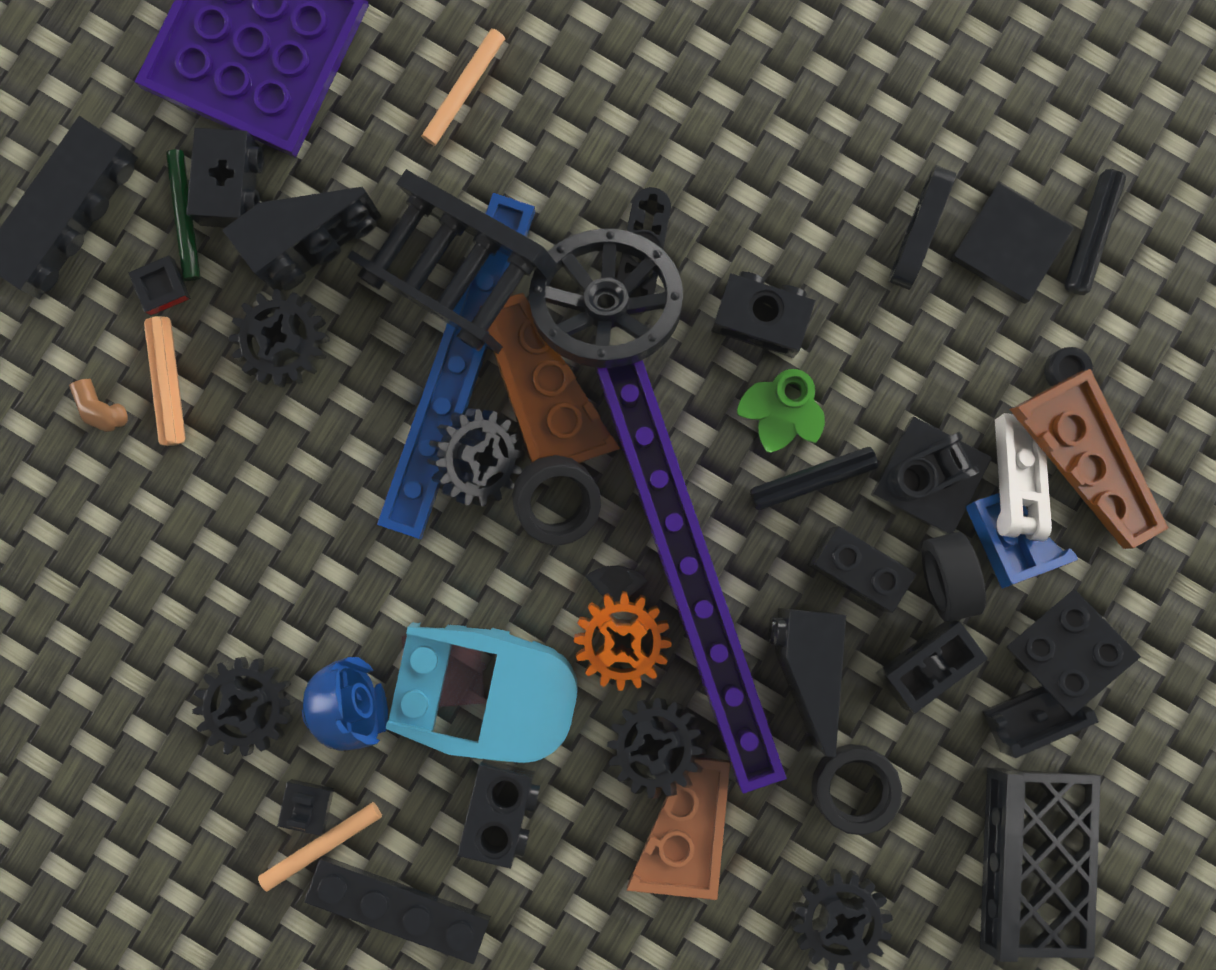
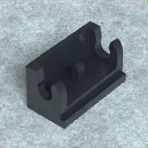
(1033, 722)

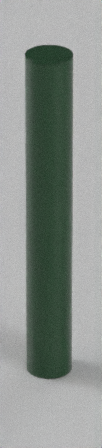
(183, 222)

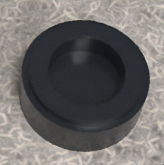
(1065, 364)

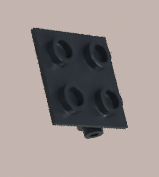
(1072, 652)

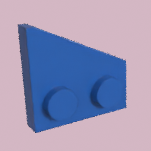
(1016, 557)

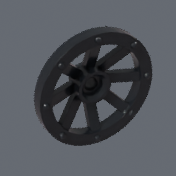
(607, 293)

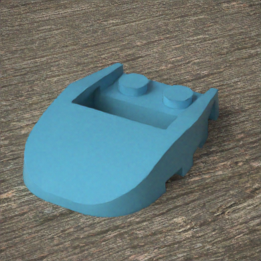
(526, 704)

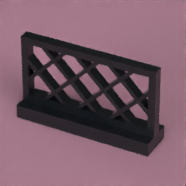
(1004, 868)

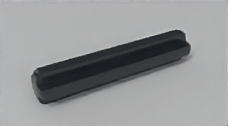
(1095, 232)
(814, 478)

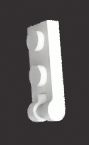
(1021, 482)

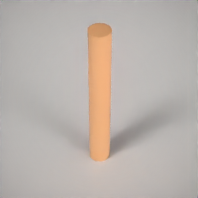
(463, 87)
(319, 846)

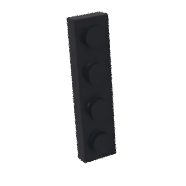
(397, 909)

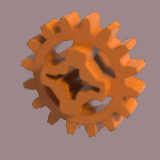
(607, 654)

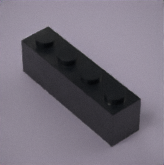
(62, 206)

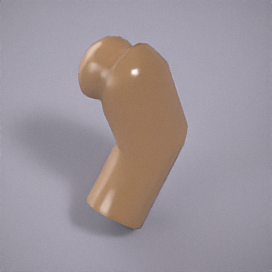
(94, 411)

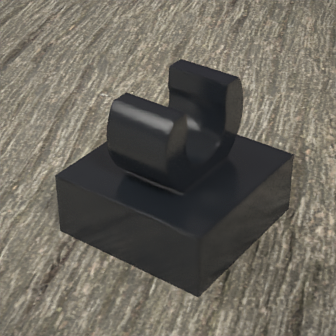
(305, 807)

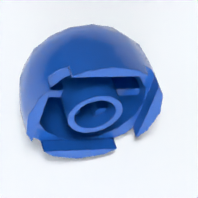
(344, 706)

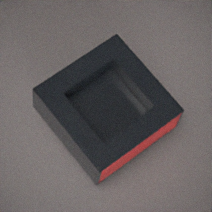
(159, 285)

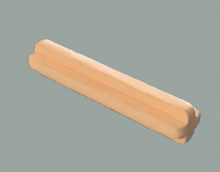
(164, 381)

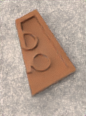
(687, 838)

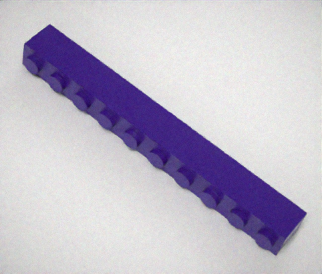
(691, 576)

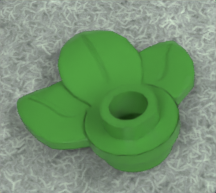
(783, 417)

